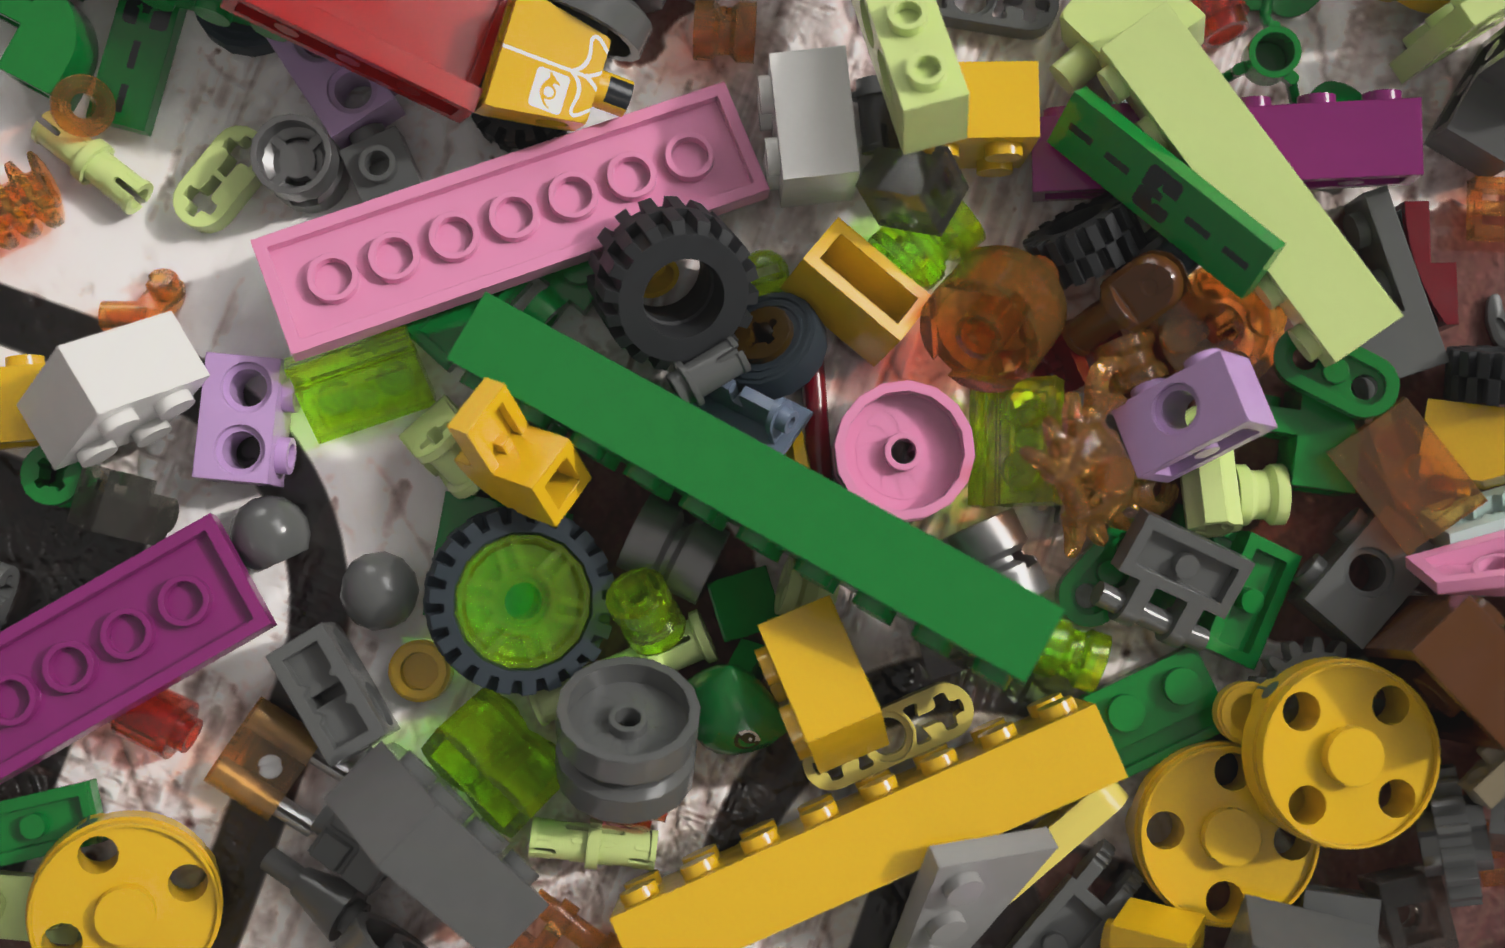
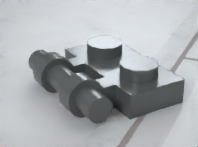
(1179, 563)

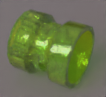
(645, 611)
(1075, 656)

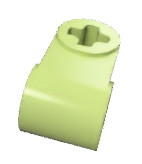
(436, 448)

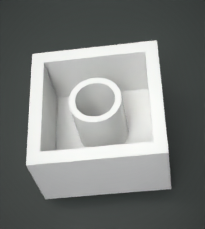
(812, 126)
(112, 390)

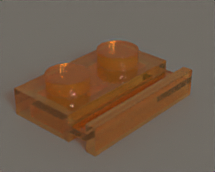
(1406, 476)

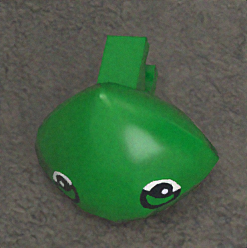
(735, 705)

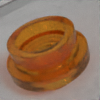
(102, 105)

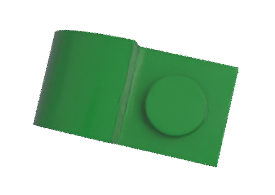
(49, 44)
(1304, 437)

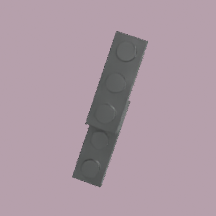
(1414, 339)

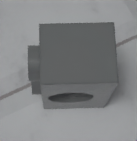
(1331, 599)

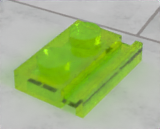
(361, 384)
(1000, 428)

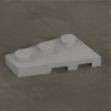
(968, 887)

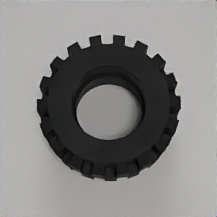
(642, 248)

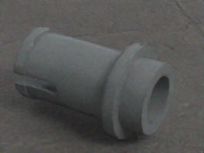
(874, 116)
(708, 371)

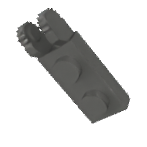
(1072, 913)

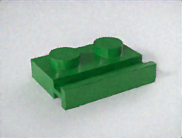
(1157, 708)

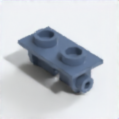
(760, 417)

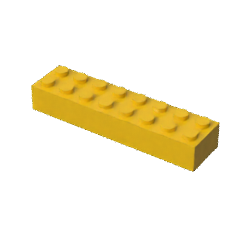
(874, 834)

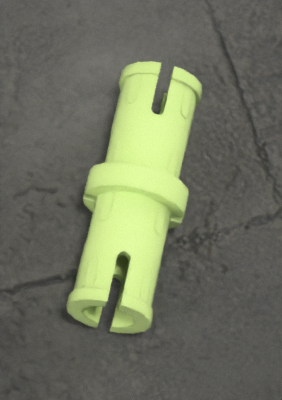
(94, 164)
(593, 843)

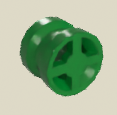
(35, 479)

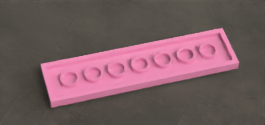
(500, 220)

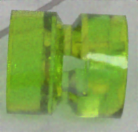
(925, 255)

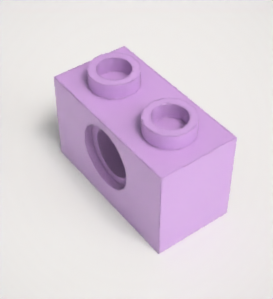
(1227, 415)

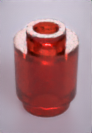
(161, 724)

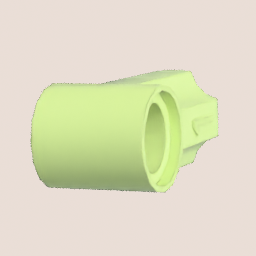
(1211, 495)

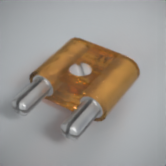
(266, 761)

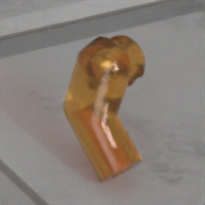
(162, 294)

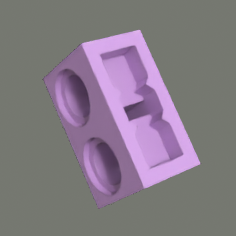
(327, 88)
(228, 421)

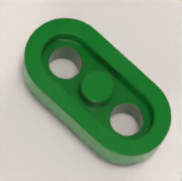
(1333, 383)
(1089, 569)

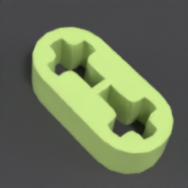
(209, 173)

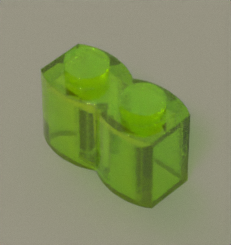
(495, 761)

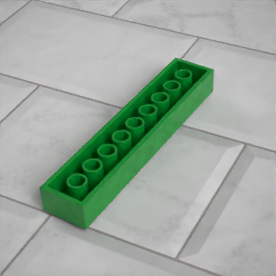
(761, 492)

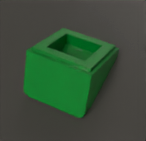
(742, 602)

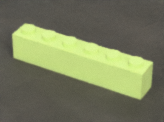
(1209, 128)

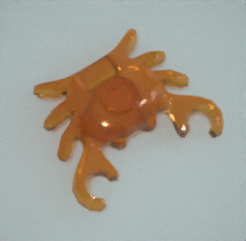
(1092, 464)

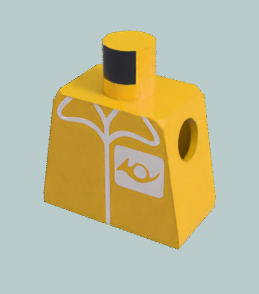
(549, 70)

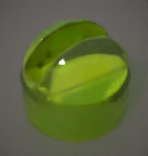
(773, 281)

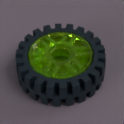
(468, 601)

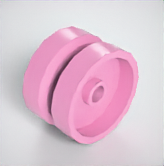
(938, 444)

